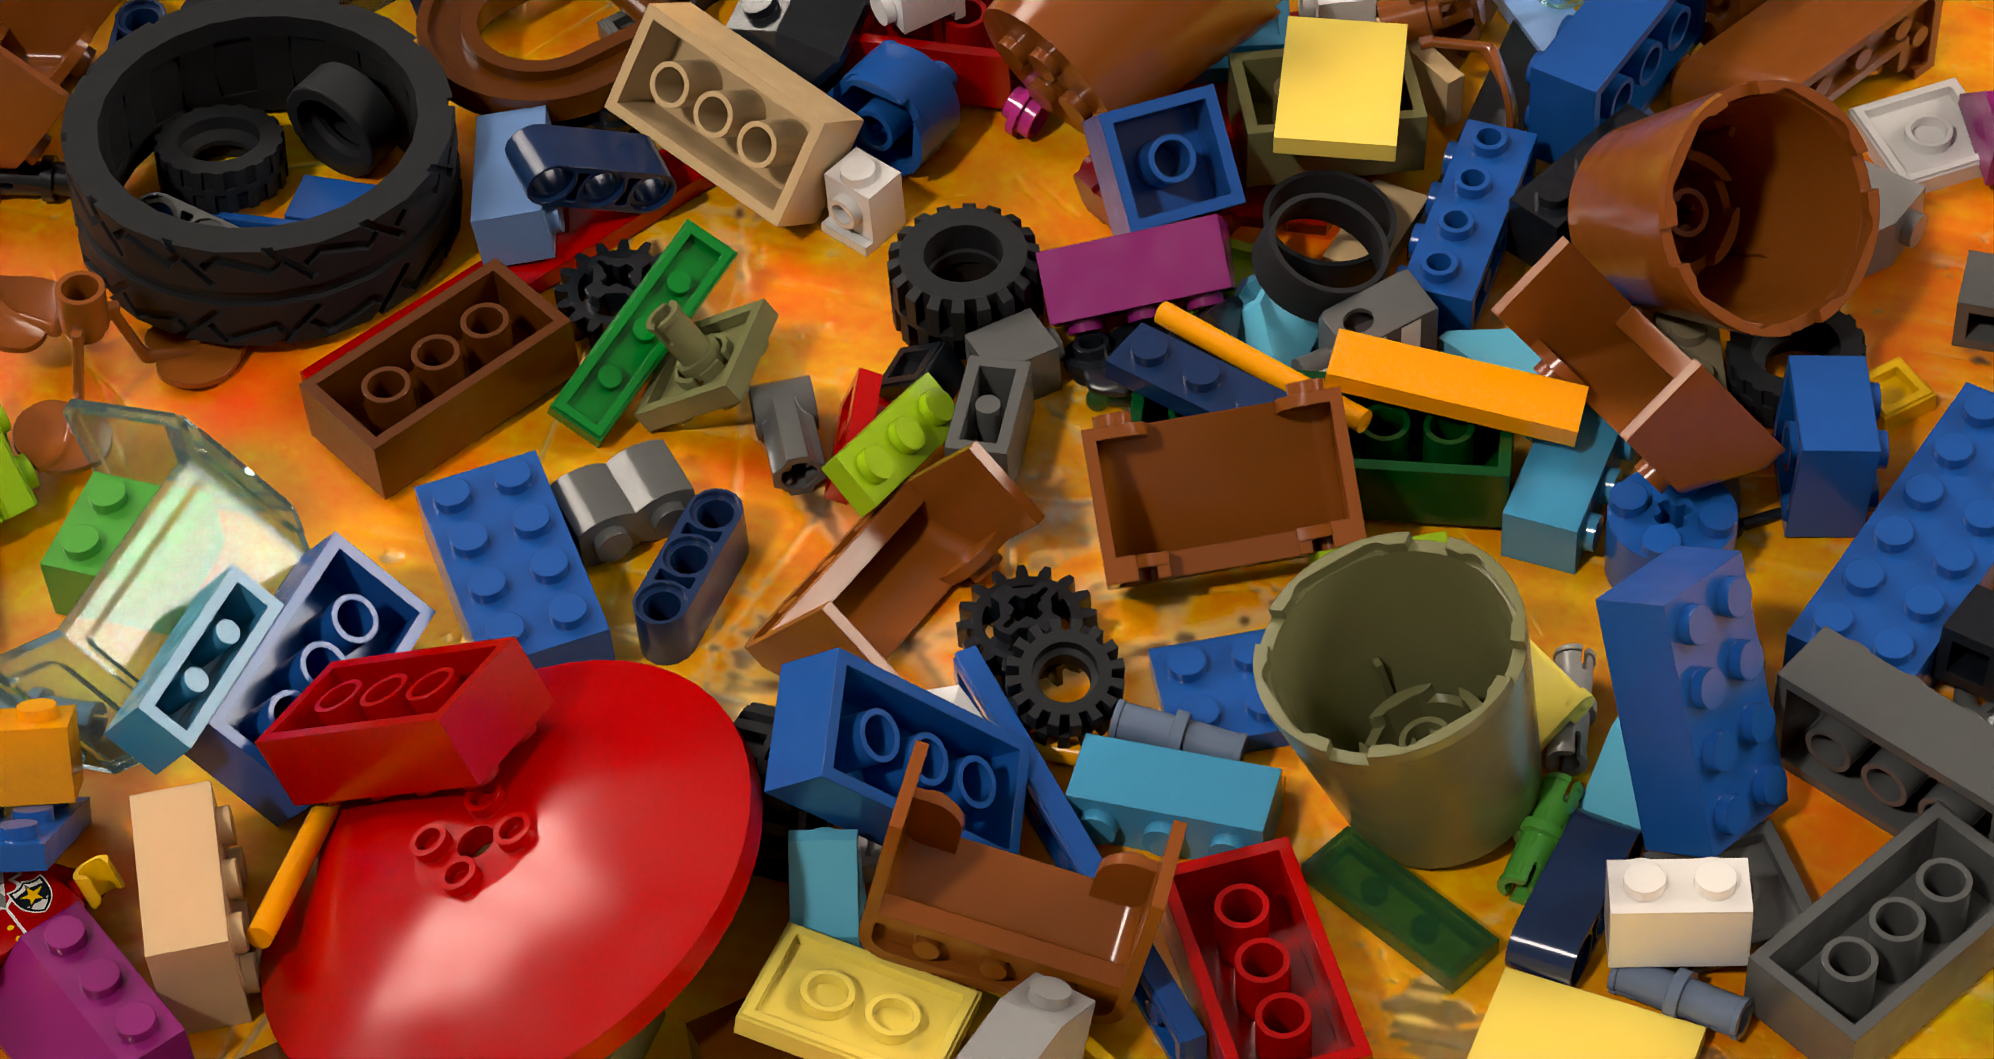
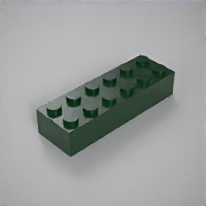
(1415, 464)

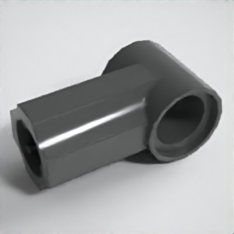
(788, 424)

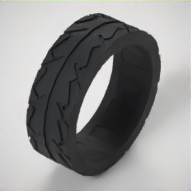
(282, 278)

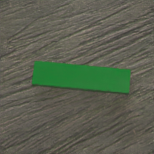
(627, 350)

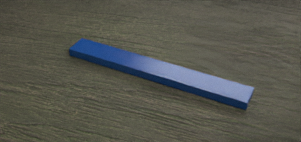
(1073, 850)

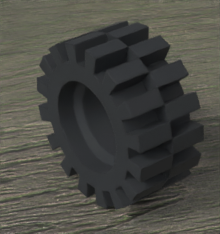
(1072, 648)

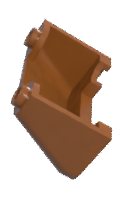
(1813, 44)
(1223, 487)

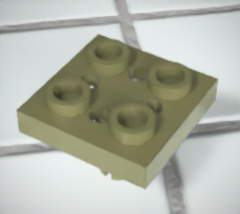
(705, 363)

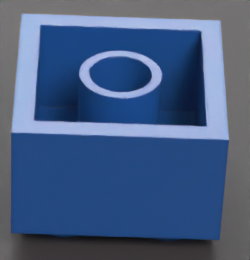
(1163, 160)
(1830, 445)

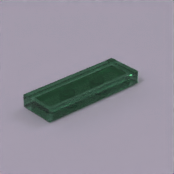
(1400, 909)

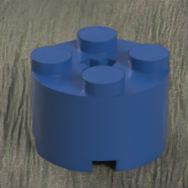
(904, 104)
(1647, 523)

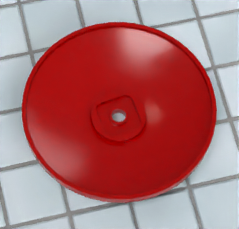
(596, 904)

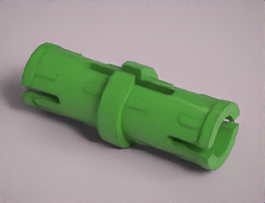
(1539, 835)

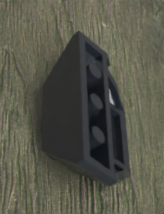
(802, 34)

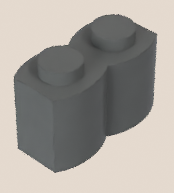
(623, 501)

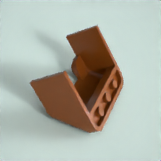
(37, 51)
(1636, 377)
(899, 562)
(1004, 916)

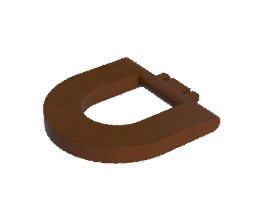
(499, 83)

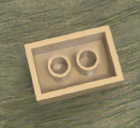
(193, 906)

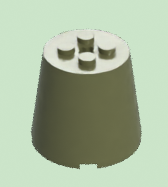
(1408, 694)

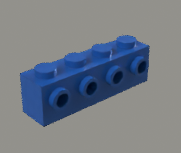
(1467, 220)

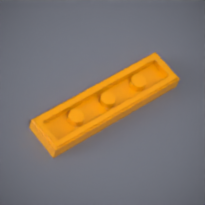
(1456, 387)

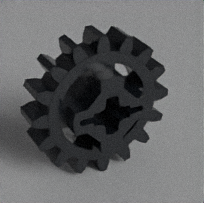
(606, 283)
(1016, 606)

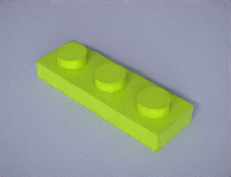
(892, 445)

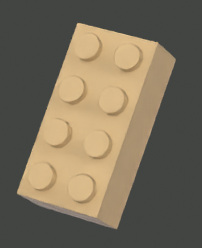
(732, 113)

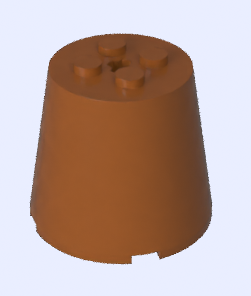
(1116, 53)
(1731, 209)

